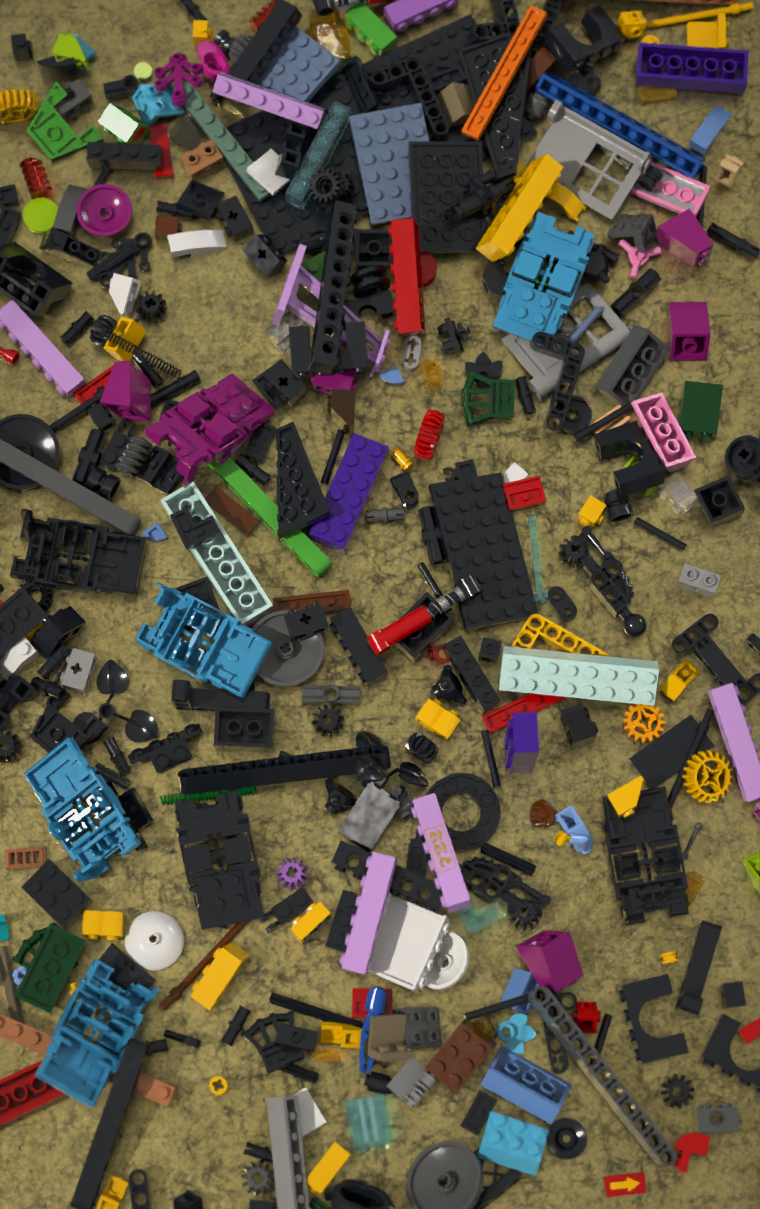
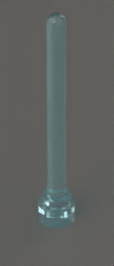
(540, 595)

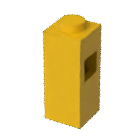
(327, 1168)

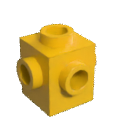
(632, 24)

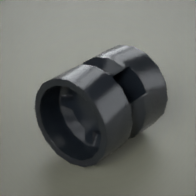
(104, 484)
(619, 508)

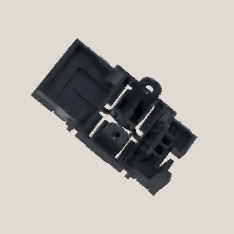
(112, 563)
(644, 827)

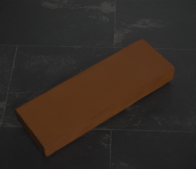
(232, 511)

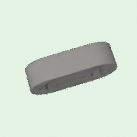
(407, 353)

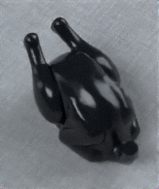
(357, 1195)

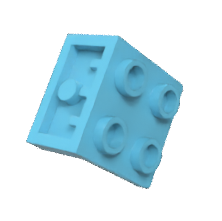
(155, 104)

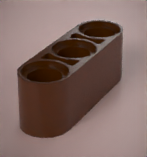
(540, 64)

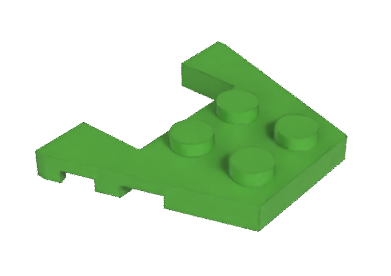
(53, 133)

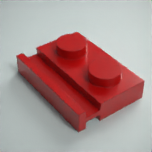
(524, 493)
(359, 999)

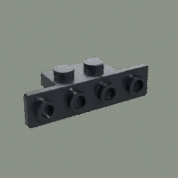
(168, 750)
(136, 811)

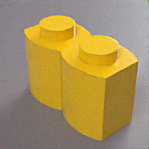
(438, 719)
(103, 924)

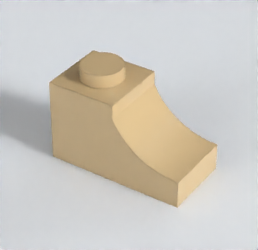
(729, 170)

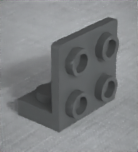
(639, 226)
(421, 1027)

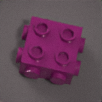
(327, 382)

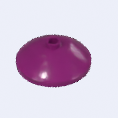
(104, 200)

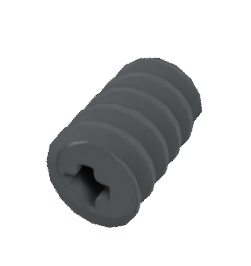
(133, 455)

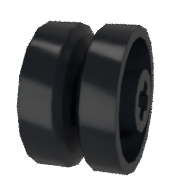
(744, 458)

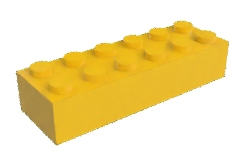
(519, 208)

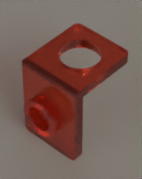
(434, 654)

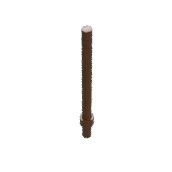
(176, 992)

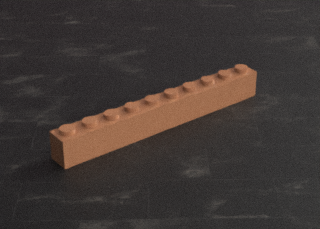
(40, 1041)

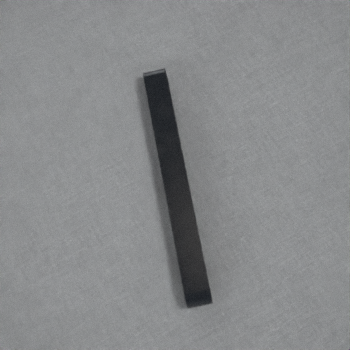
(278, 769)

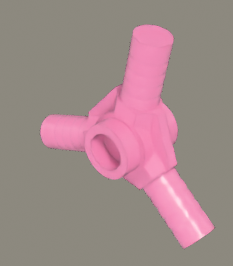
(637, 259)

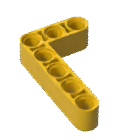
(558, 641)

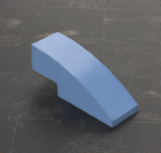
(710, 130)

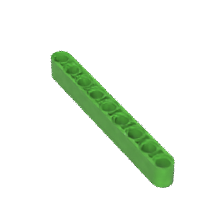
(267, 511)

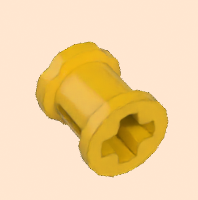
(216, 1080)

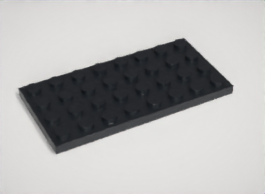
(483, 542)

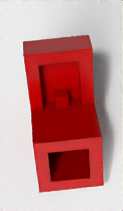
(690, 1144)

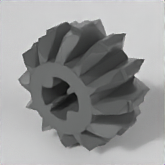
(238, 46)
(263, 1173)

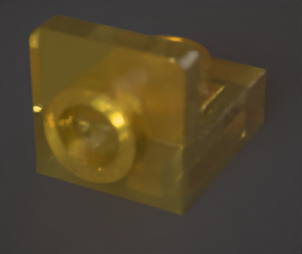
(694, 885)
(327, 1055)

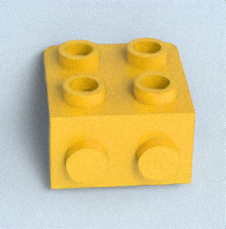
(709, 33)

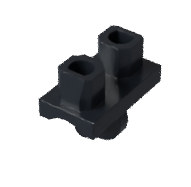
(450, 328)

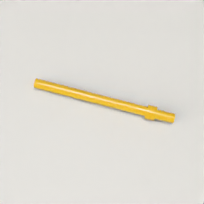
(733, 9)

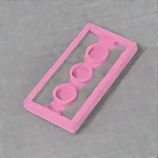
(674, 191)

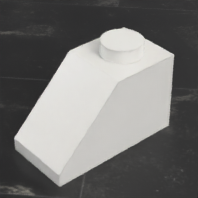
(124, 293)
(18, 657)

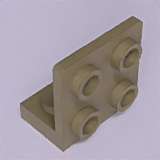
(388, 1038)

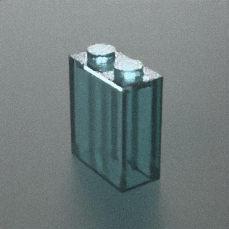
(368, 1123)

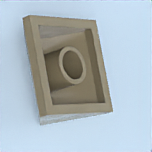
(456, 103)

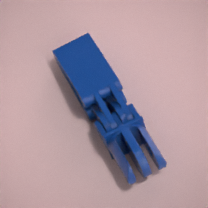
(374, 1004)

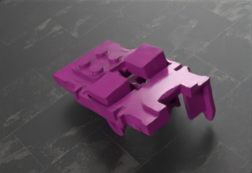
(234, 412)

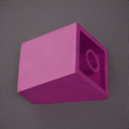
(685, 239)
(688, 331)
(128, 392)
(551, 959)

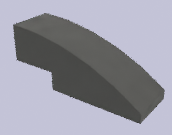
(67, 212)

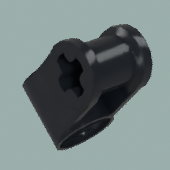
(405, 487)

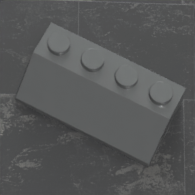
(632, 366)

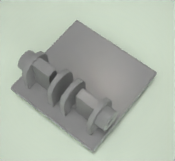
(411, 1082)

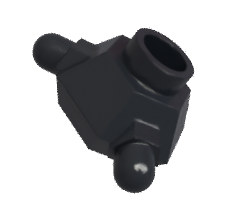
(597, 266)
(449, 686)
(338, 797)

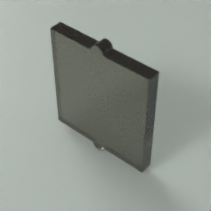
(187, 132)

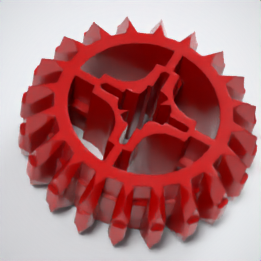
(429, 434)

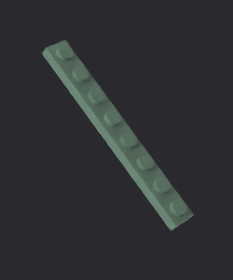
(223, 139)

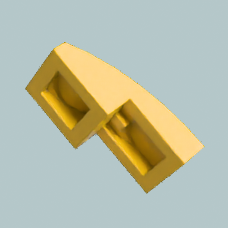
(338, 1033)
(113, 1192)

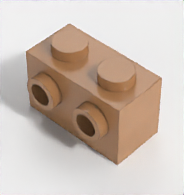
(202, 160)

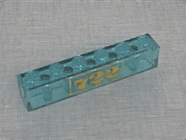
(318, 153)

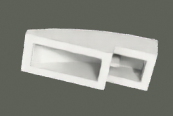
(196, 242)

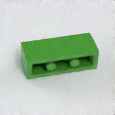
(370, 29)

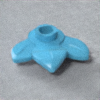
(519, 1032)

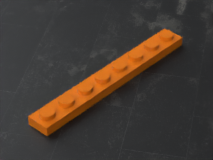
(504, 73)

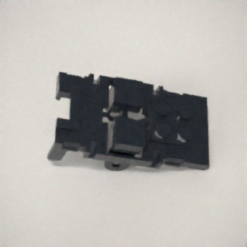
(227, 894)

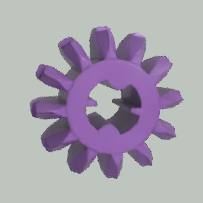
(298, 876)

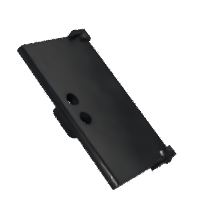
(123, 973)

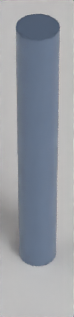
(585, 324)

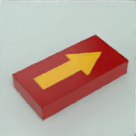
(625, 1184)

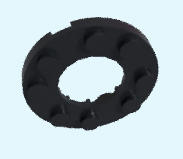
(486, 798)

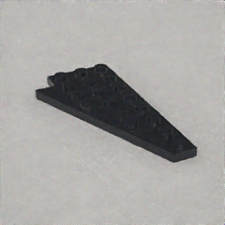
(506, 123)

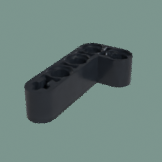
(549, 1035)

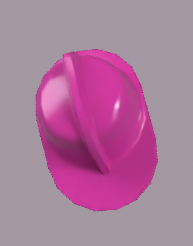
(212, 60)

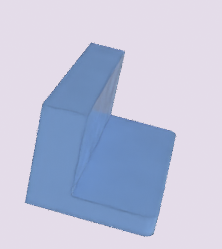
(520, 984)

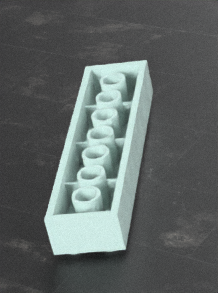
(222, 561)
(578, 675)

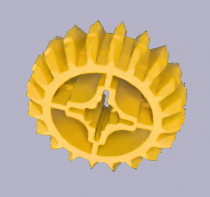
(18, 105)
(720, 771)

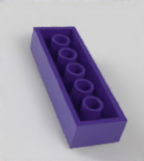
(692, 68)
(350, 492)
(521, 743)

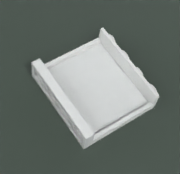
(407, 943)

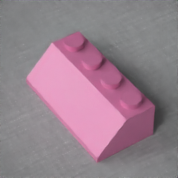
(664, 432)

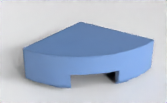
(392, 376)
(155, 533)

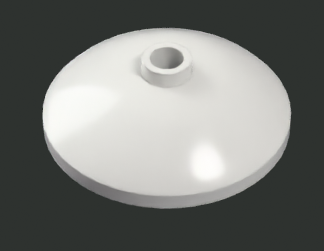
(160, 953)
(456, 953)

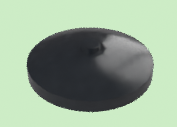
(33, 438)

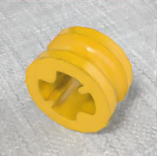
(669, 957)

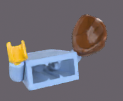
(544, 814)

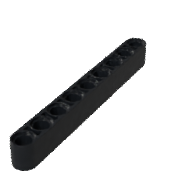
(110, 1124)

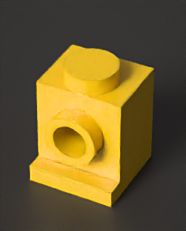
(201, 32)

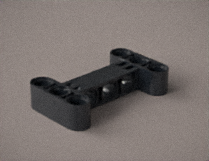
(714, 658)

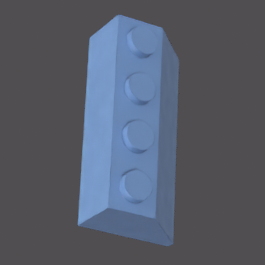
(526, 1085)

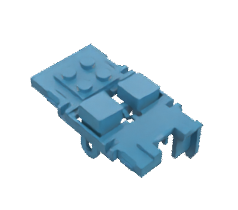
(529, 310)
(232, 655)
(58, 782)
(75, 1063)

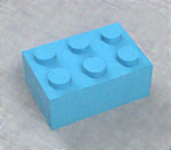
(512, 1143)

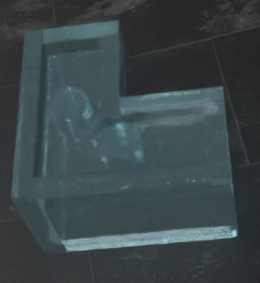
(479, 920)

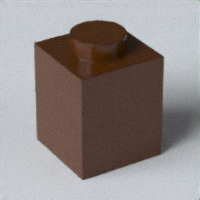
(166, 226)

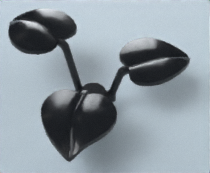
(115, 680)
(370, 771)

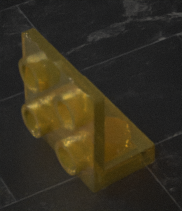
(332, 38)

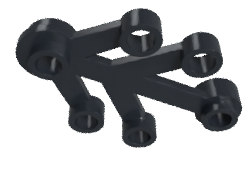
(130, 260)

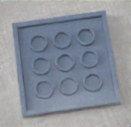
(299, 67)

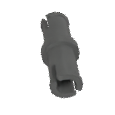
(385, 514)

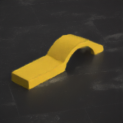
(559, 194)

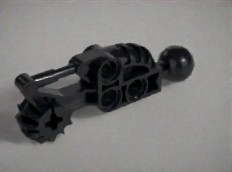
(617, 583)
(487, 873)

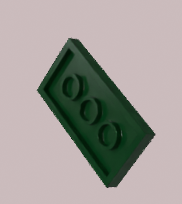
(50, 968)

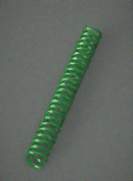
(199, 796)

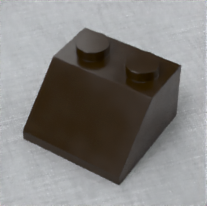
(342, 409)

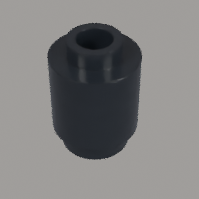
(378, 1083)

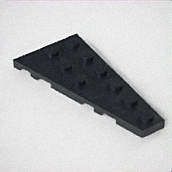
(298, 489)

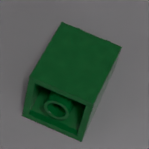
(700, 410)

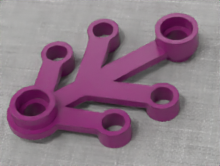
(178, 62)

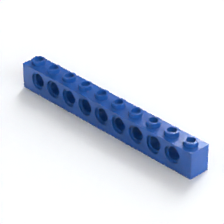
(620, 124)

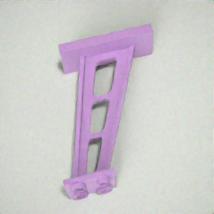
(288, 300)

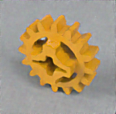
(647, 730)

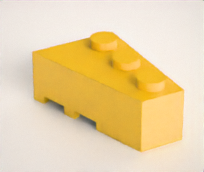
(219, 975)

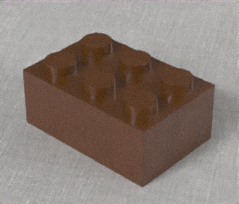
(461, 1055)

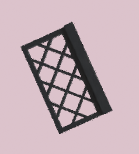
(498, 1187)

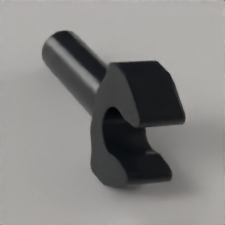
(182, 1038)

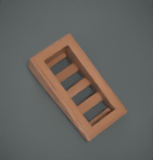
(17, 866)

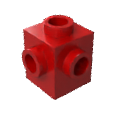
(586, 1016)

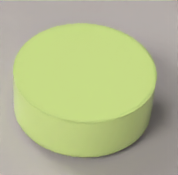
(143, 71)

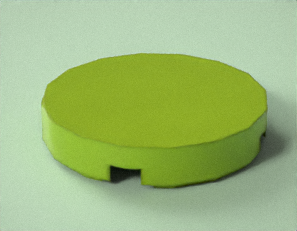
(40, 215)

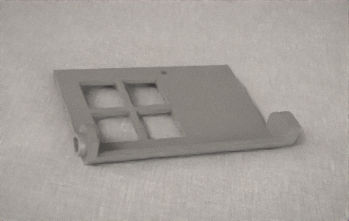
(570, 144)
(546, 368)

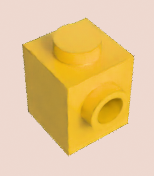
(592, 512)

